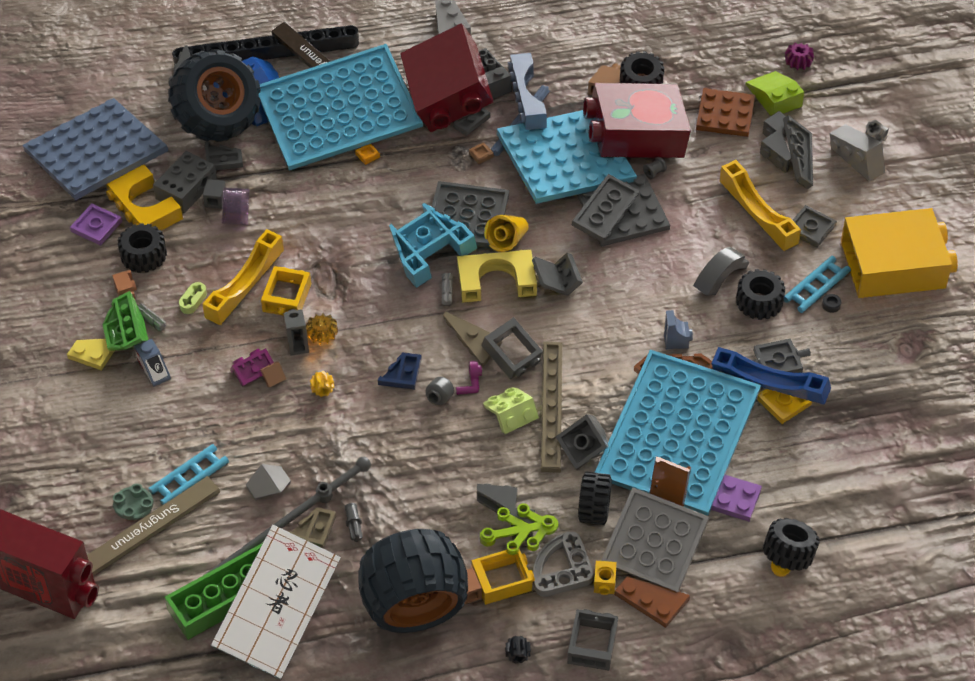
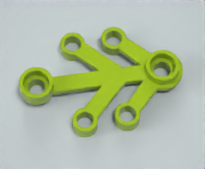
(521, 529)

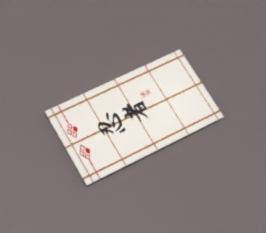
(276, 602)

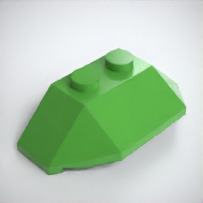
(124, 324)

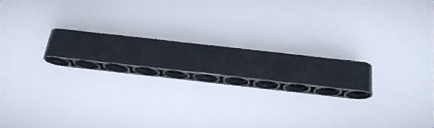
(270, 48)

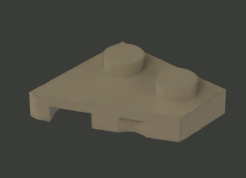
(316, 526)

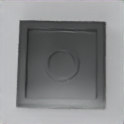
(813, 225)

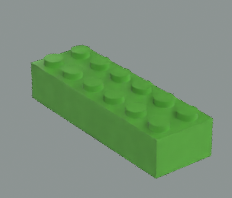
(210, 596)

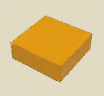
(367, 154)

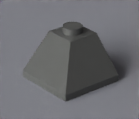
(583, 440)

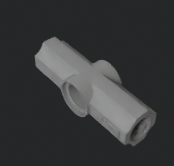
(877, 130)

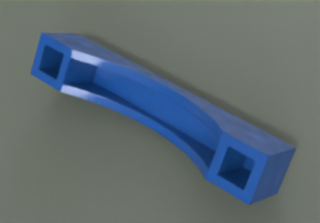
(800, 385)

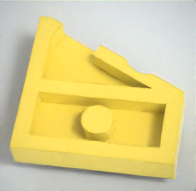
(90, 353)

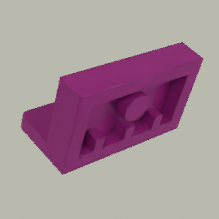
(248, 369)

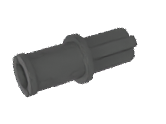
(353, 522)

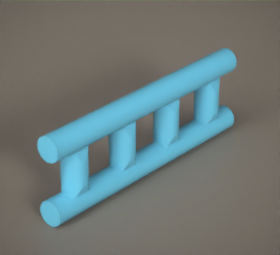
(817, 293)
(193, 465)

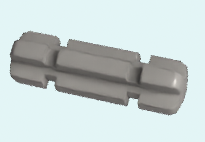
(447, 289)
(152, 318)

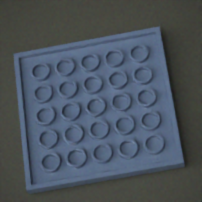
(95, 148)

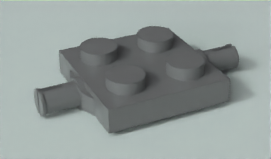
(781, 356)

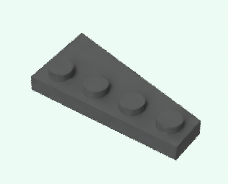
(800, 149)

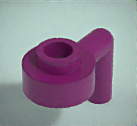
(474, 372)

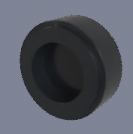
(831, 303)

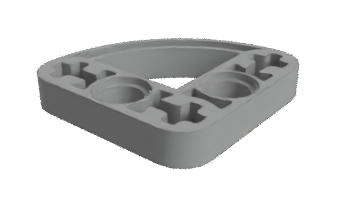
(576, 568)

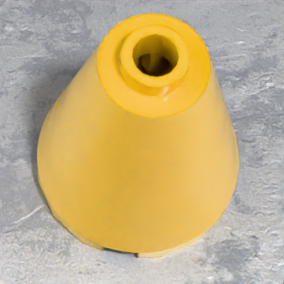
(505, 232)

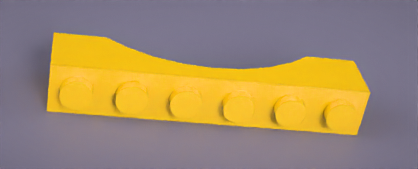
(778, 227)
(225, 300)

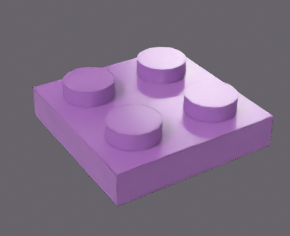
(96, 224)
(736, 498)

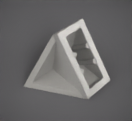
(267, 481)

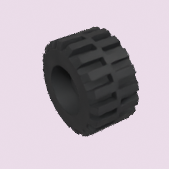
(642, 64)
(139, 237)
(758, 305)
(594, 498)
(791, 544)

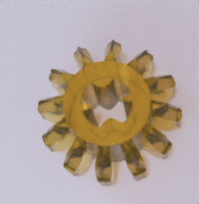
(321, 328)

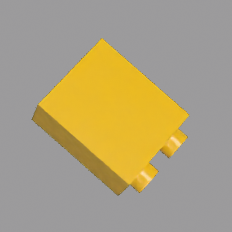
(897, 252)

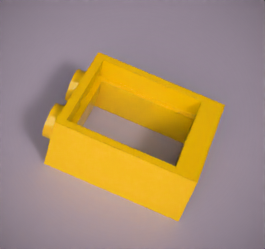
(273, 304)
(499, 560)

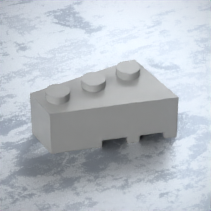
(449, 15)
(859, 151)

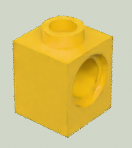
(606, 570)

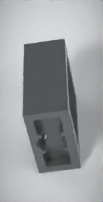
(491, 347)
(590, 657)

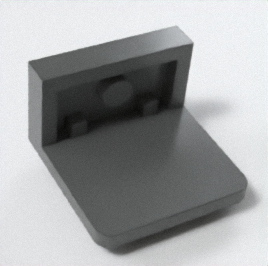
(560, 277)

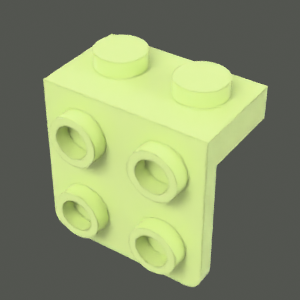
(512, 409)

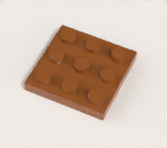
(725, 112)

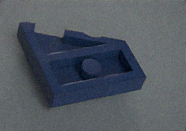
(402, 372)

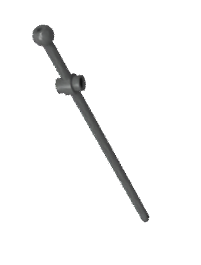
(323, 494)

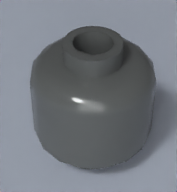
(439, 390)

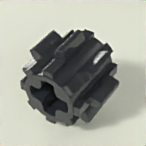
(517, 649)

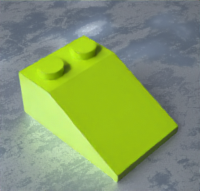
(776, 92)

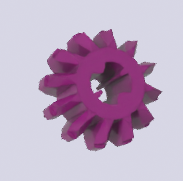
(799, 56)

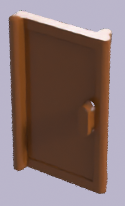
(670, 481)

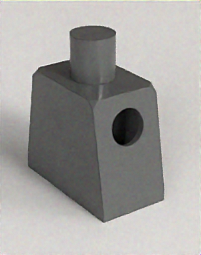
(296, 324)

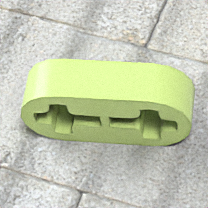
(190, 296)

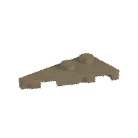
(470, 336)

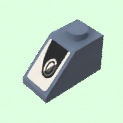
(152, 362)

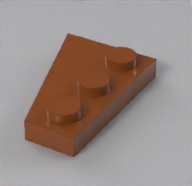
(652, 600)

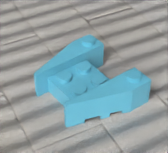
(426, 236)

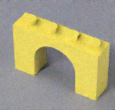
(516, 263)

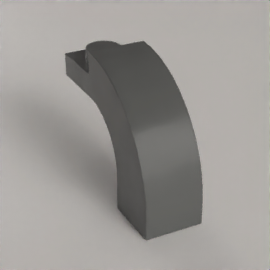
(718, 269)

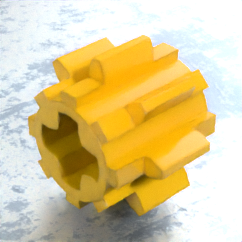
(322, 383)

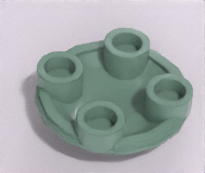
(132, 502)

